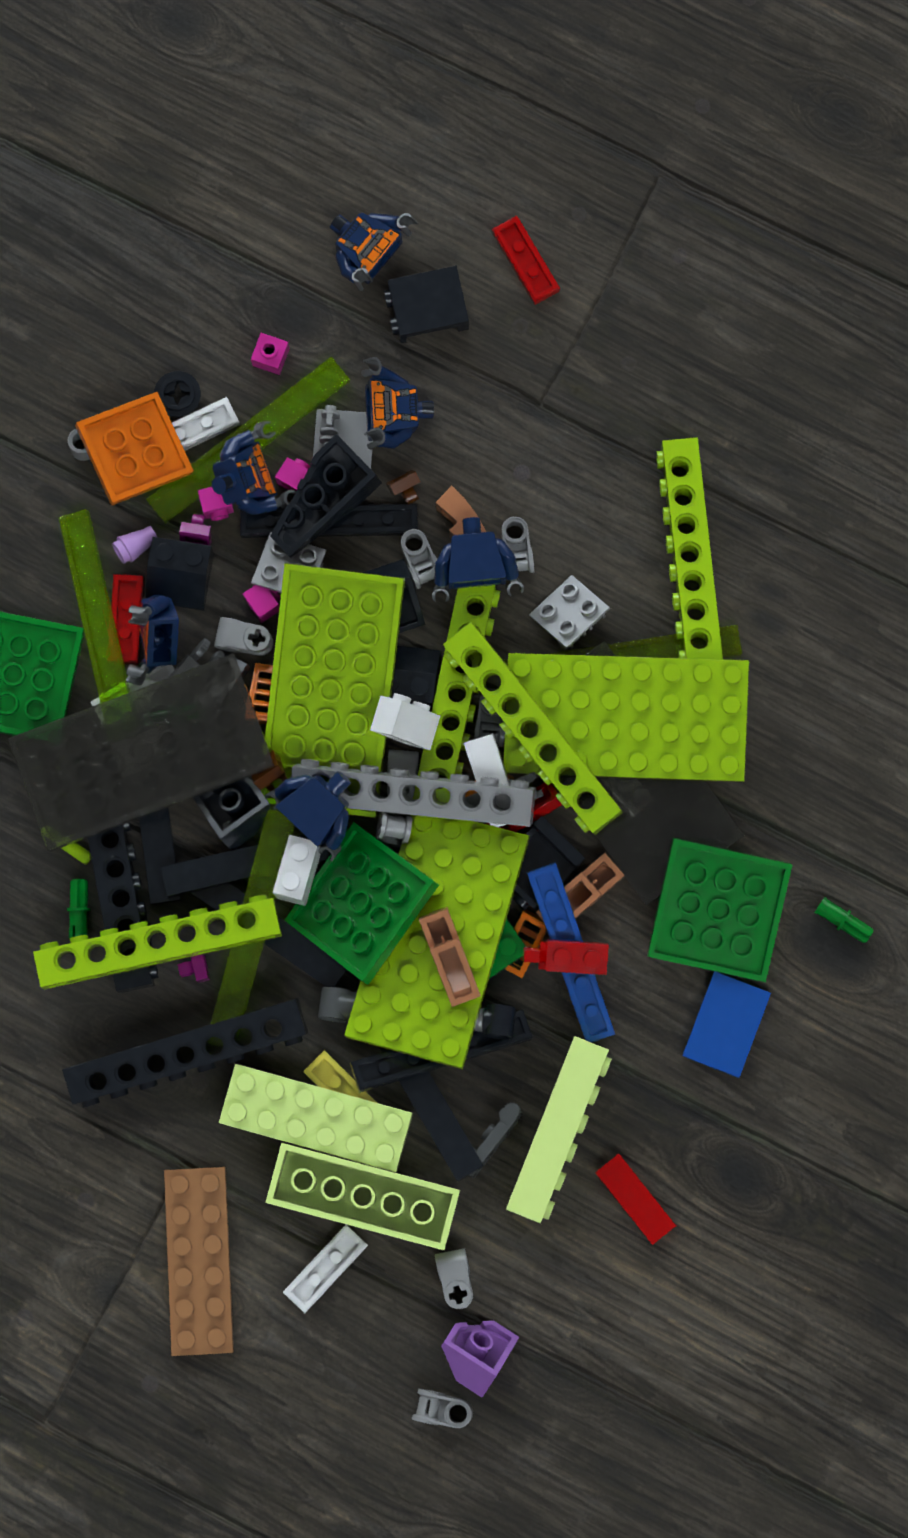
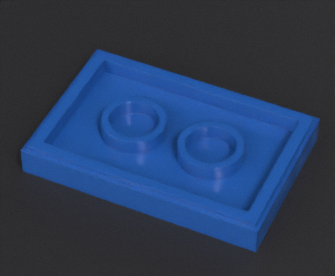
(726, 1024)

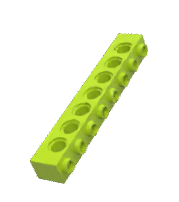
(686, 454)
(470, 641)
(452, 679)
(49, 957)

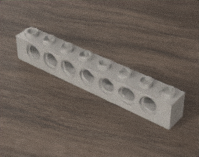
(521, 795)

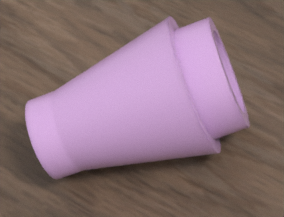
(132, 545)

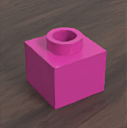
(274, 361)
(291, 473)
(213, 505)
(262, 602)

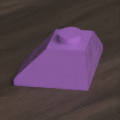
(478, 1353)

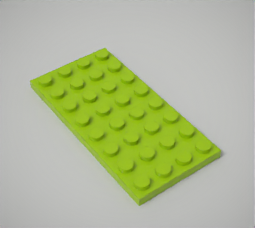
(332, 668)
(638, 714)
(406, 1000)

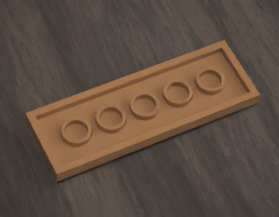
(198, 1261)

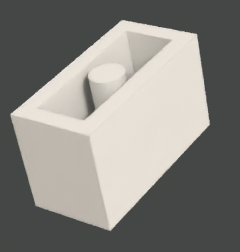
(405, 722)
(297, 870)

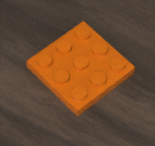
(134, 448)

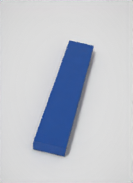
(562, 926)

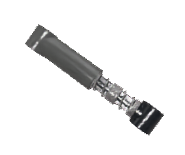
(493, 1021)

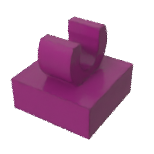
(196, 531)
(196, 966)

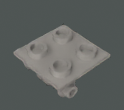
(348, 426)
(271, 564)
(569, 612)

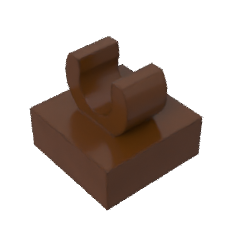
(403, 485)
(266, 778)

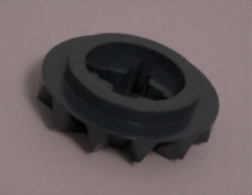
(187, 384)

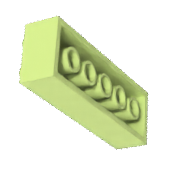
(316, 1118)
(557, 1130)
(363, 1196)

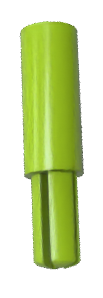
(78, 852)

